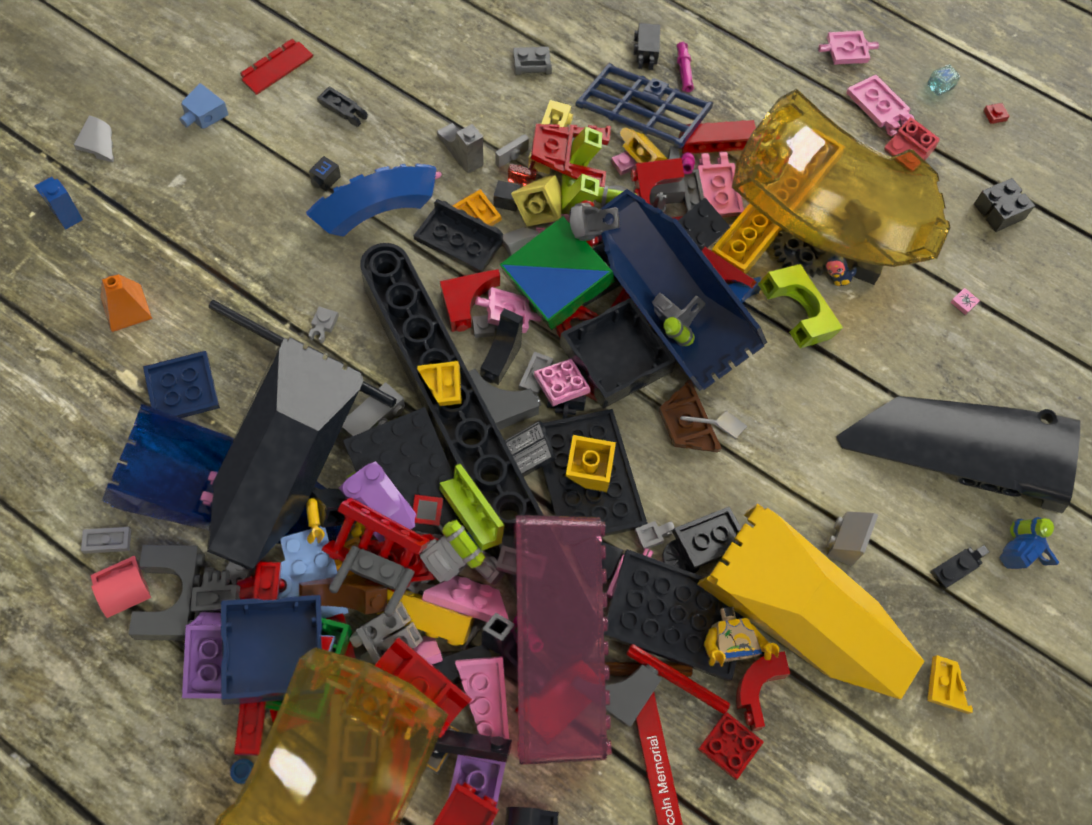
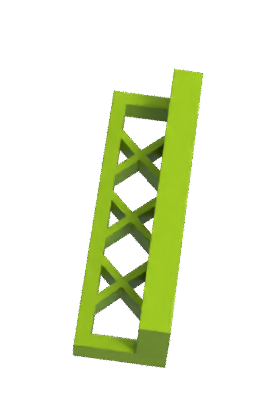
(473, 509)

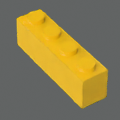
(435, 619)

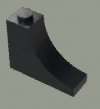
(504, 347)

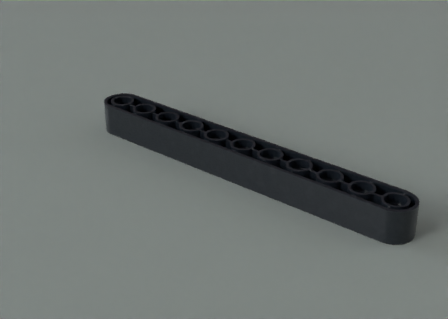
(410, 314)

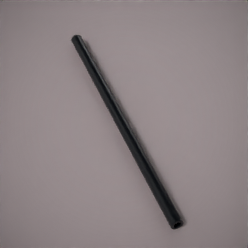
(277, 339)

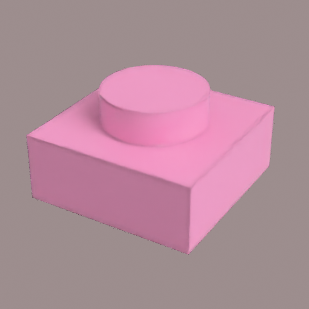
(623, 163)

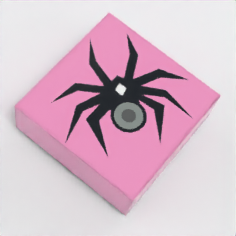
(965, 301)

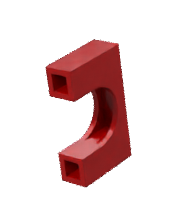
(653, 173)

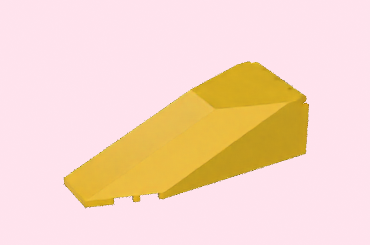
(812, 606)

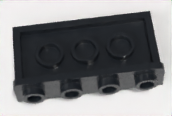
(459, 236)

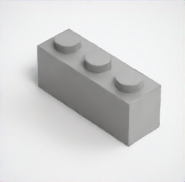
(372, 413)

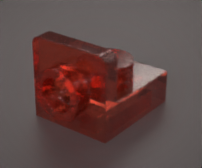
(522, 175)

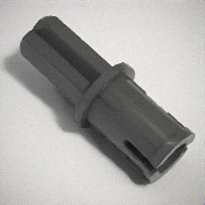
(659, 201)

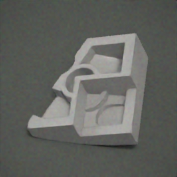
(96, 139)

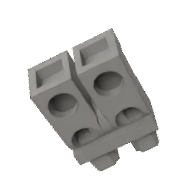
(377, 637)

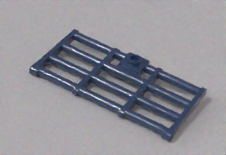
(652, 94)

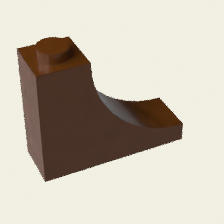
(354, 593)

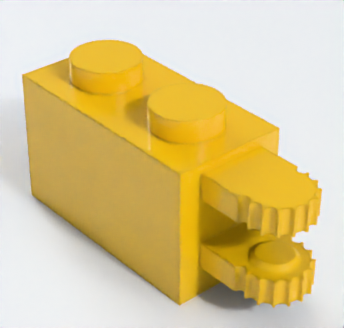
(640, 146)

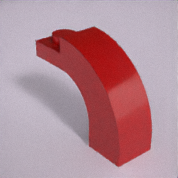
(750, 685)

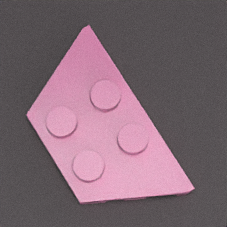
(467, 598)

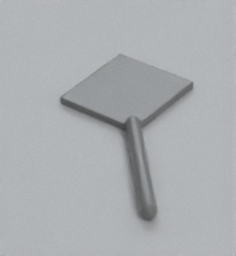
(726, 422)

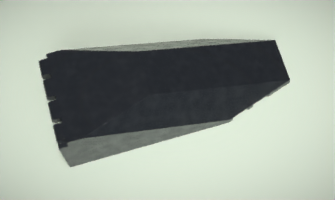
(279, 451)

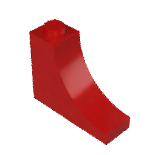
(727, 270)
(460, 296)

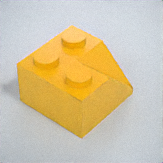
(590, 462)

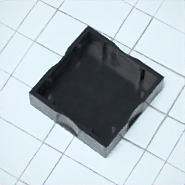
(617, 352)

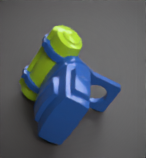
(1028, 544)

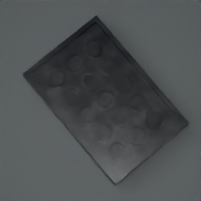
(409, 457)
(621, 503)
(665, 613)

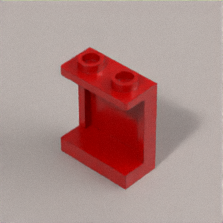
(467, 808)

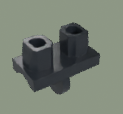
(570, 406)

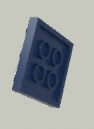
(182, 385)

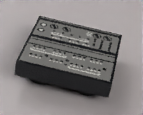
(531, 448)

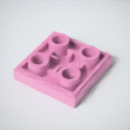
(562, 382)

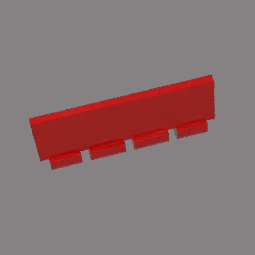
(278, 66)

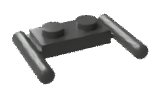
(377, 570)

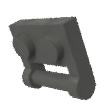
(532, 60)

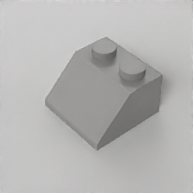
(851, 536)

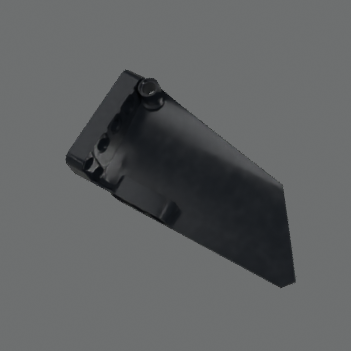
(978, 443)

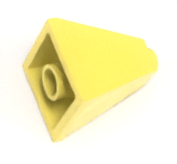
(539, 201)

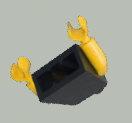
(323, 511)

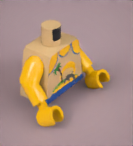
(736, 640)

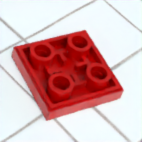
(730, 745)

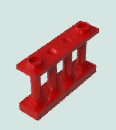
(374, 522)

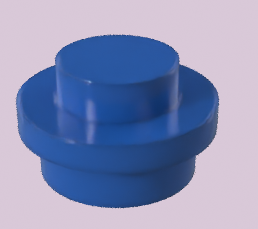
(241, 770)

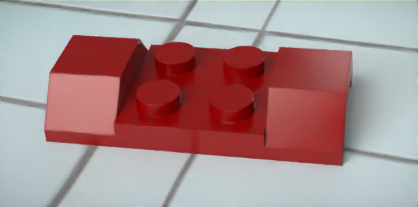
(413, 668)

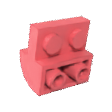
(913, 136)
(120, 587)

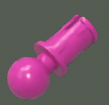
(688, 162)

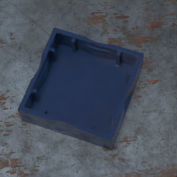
(264, 645)

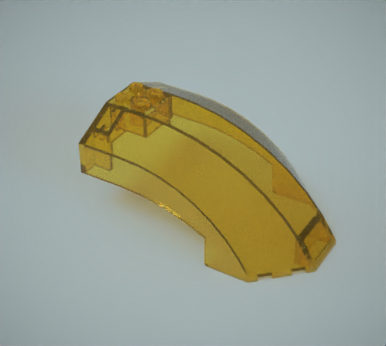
(840, 190)
(340, 748)

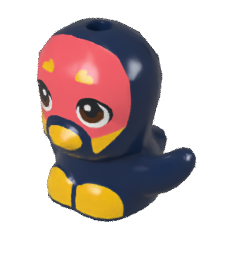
(839, 270)

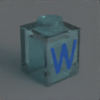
(943, 80)

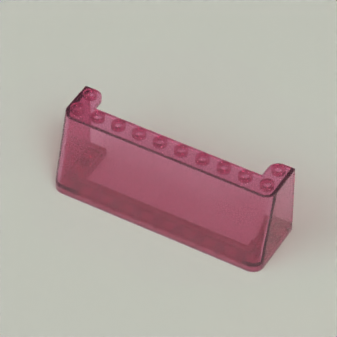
(561, 640)

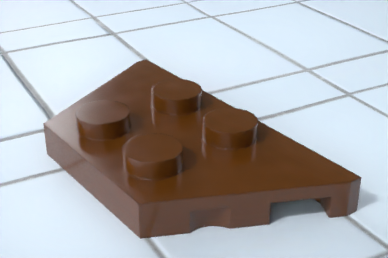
(688, 433)

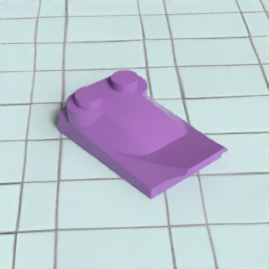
(377, 491)
(203, 657)
(481, 774)

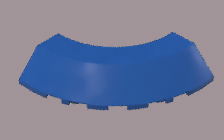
(373, 195)

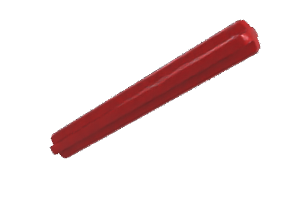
(679, 679)

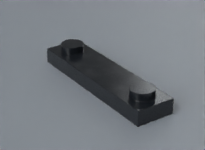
(474, 745)

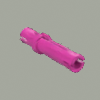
(685, 70)

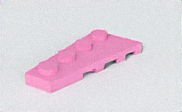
(485, 685)

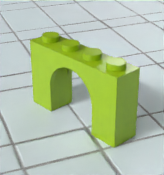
(575, 191)
(796, 284)

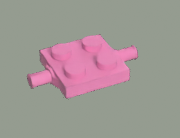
(848, 47)
(502, 299)

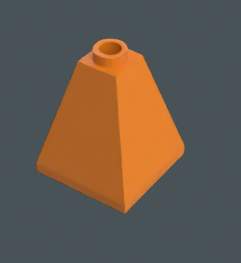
(123, 302)

